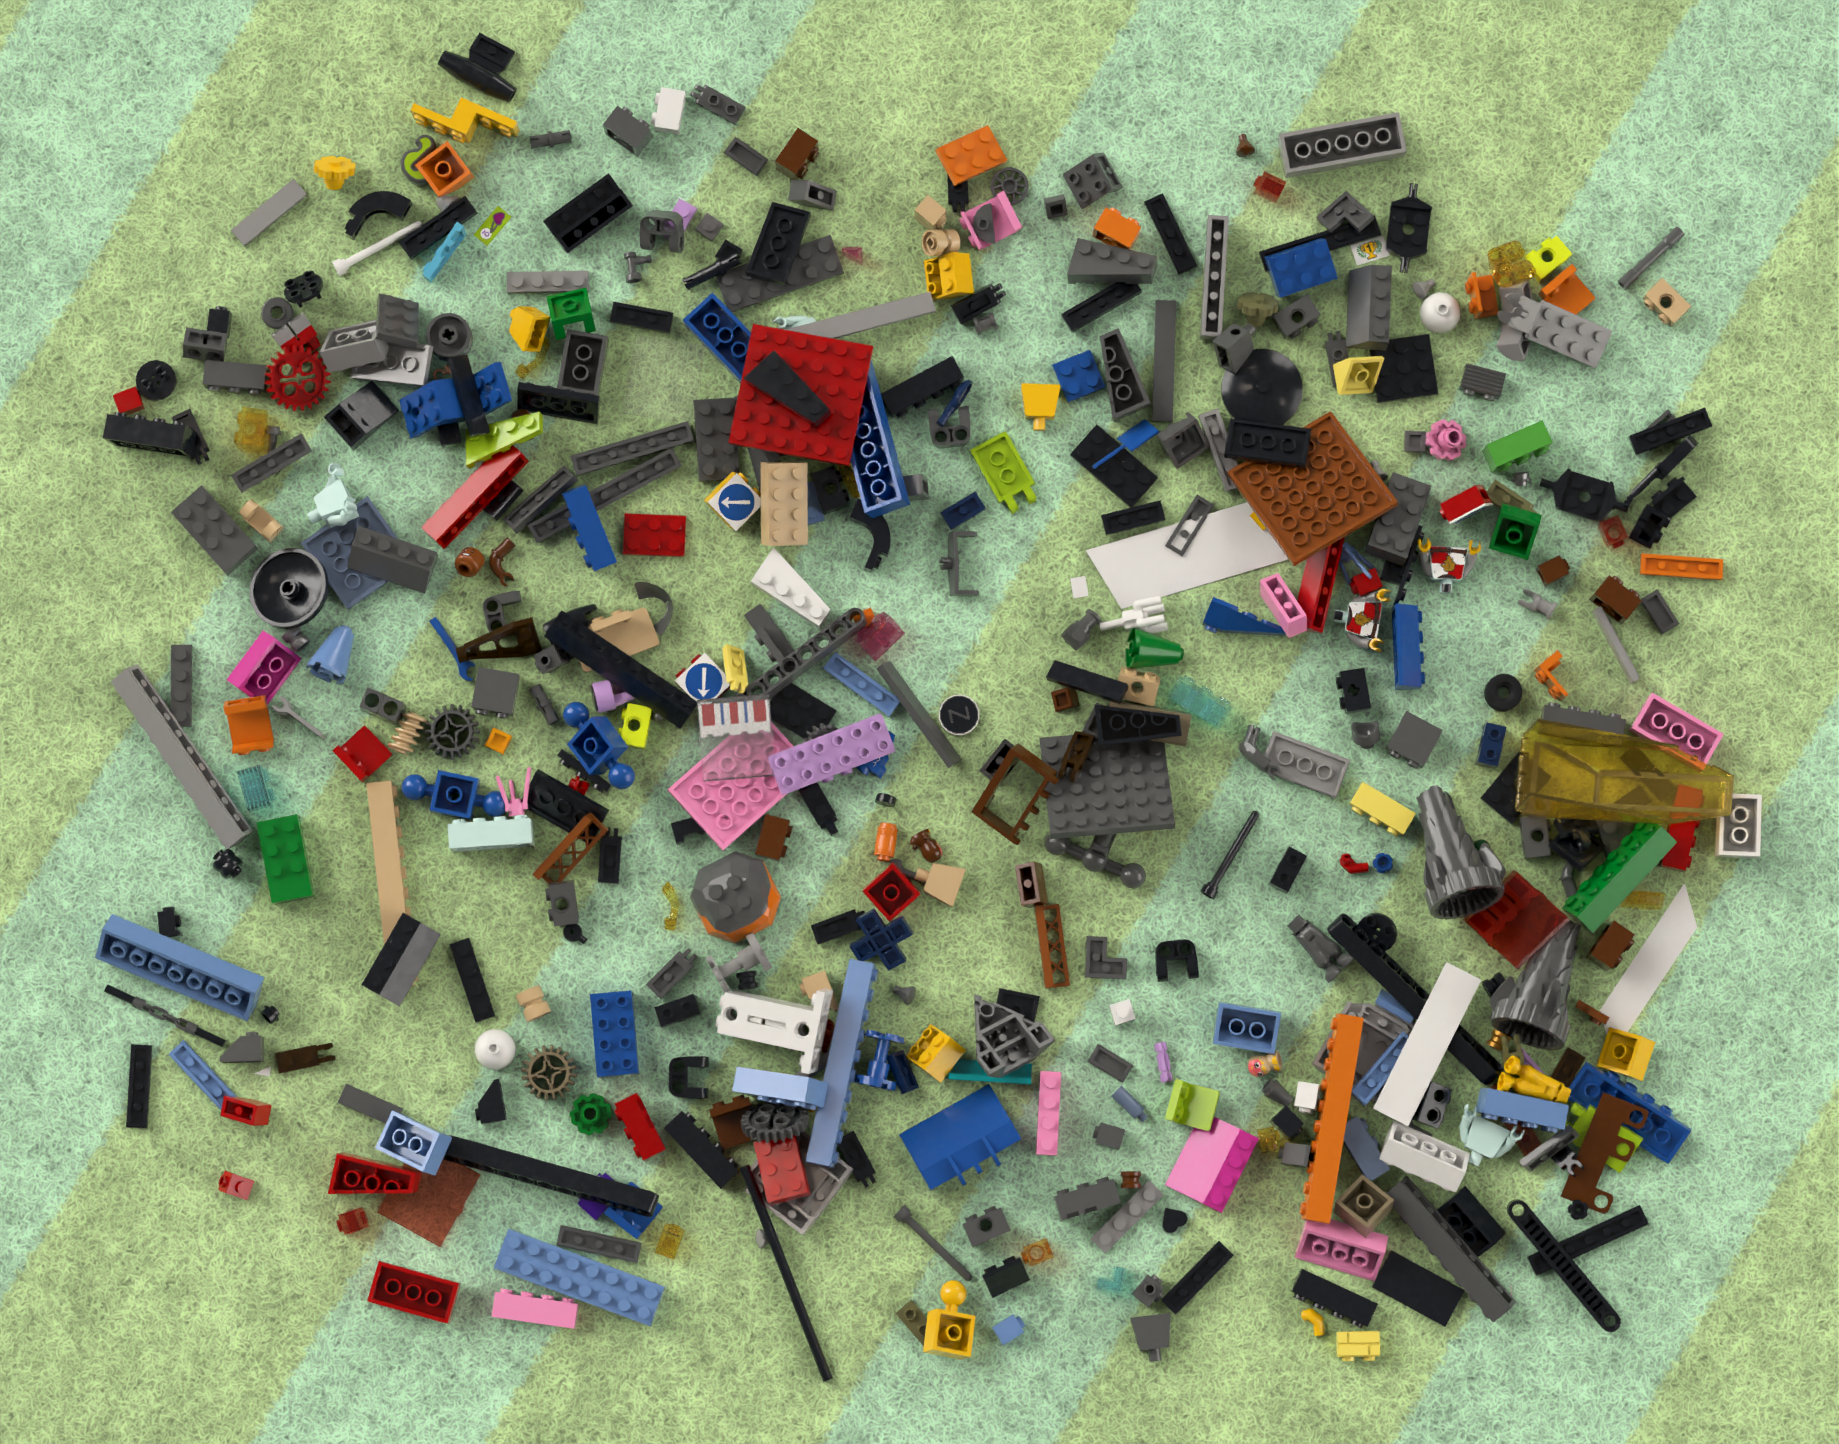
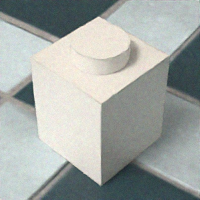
(1122, 1012)

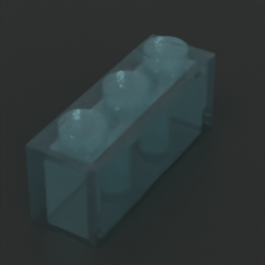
(1199, 702)

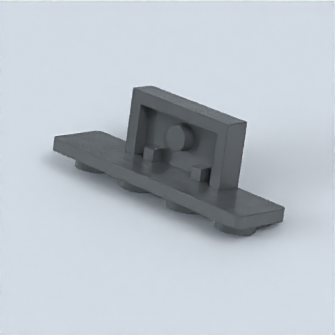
(769, 635)

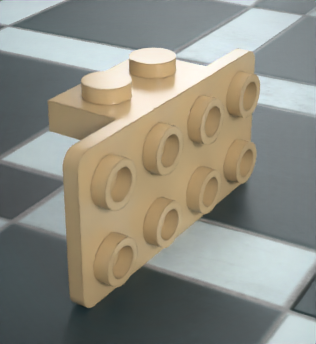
(626, 630)

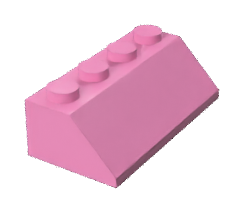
(1342, 1248)

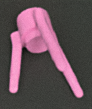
(515, 806)

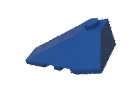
(1226, 619)

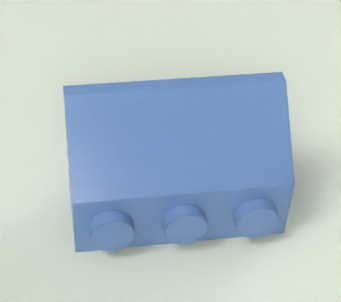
(1246, 1027)

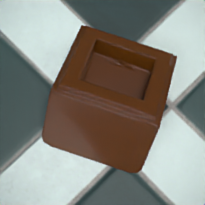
(1065, 699)

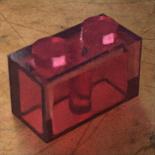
(879, 636)

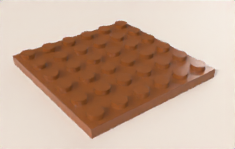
(1316, 503)

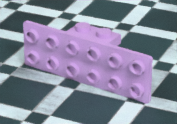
(831, 754)

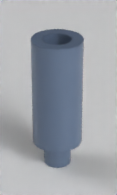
(1129, 1103)

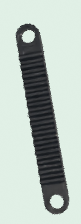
(1563, 1265)

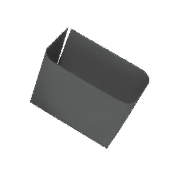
(380, 707)

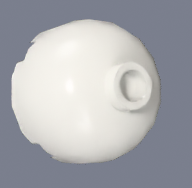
(1440, 312)
(495, 1049)

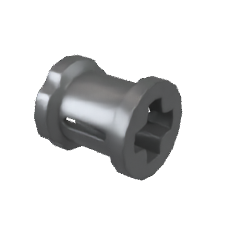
(985, 323)

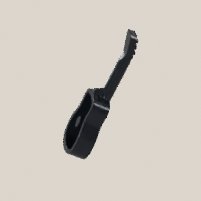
(1666, 466)

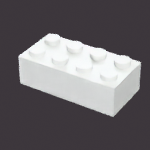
(1424, 1156)

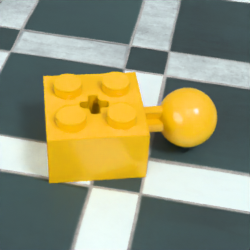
(950, 1322)

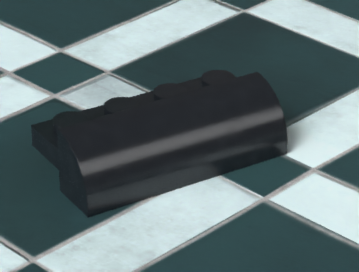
(587, 213)

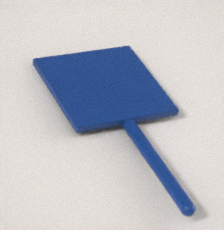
(1132, 439)

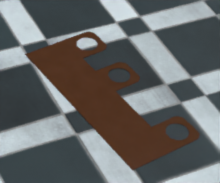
(1598, 1146)

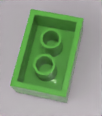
(1517, 447)

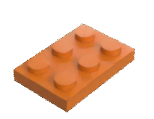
(971, 155)

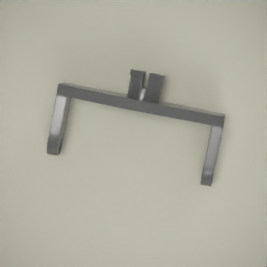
(952, 563)

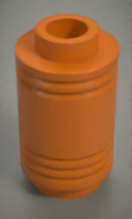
(885, 841)

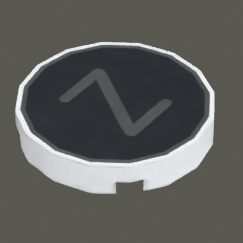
(959, 715)

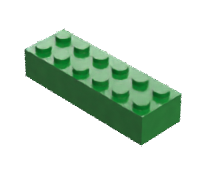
(1618, 875)

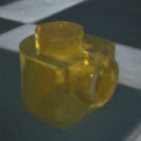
(1268, 1139)

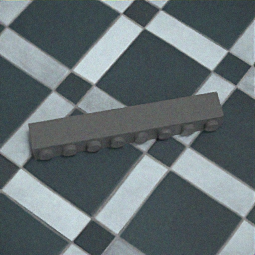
(1450, 1249)

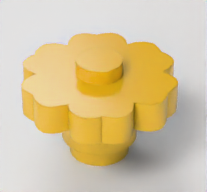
(334, 170)

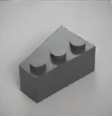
(1086, 1198)

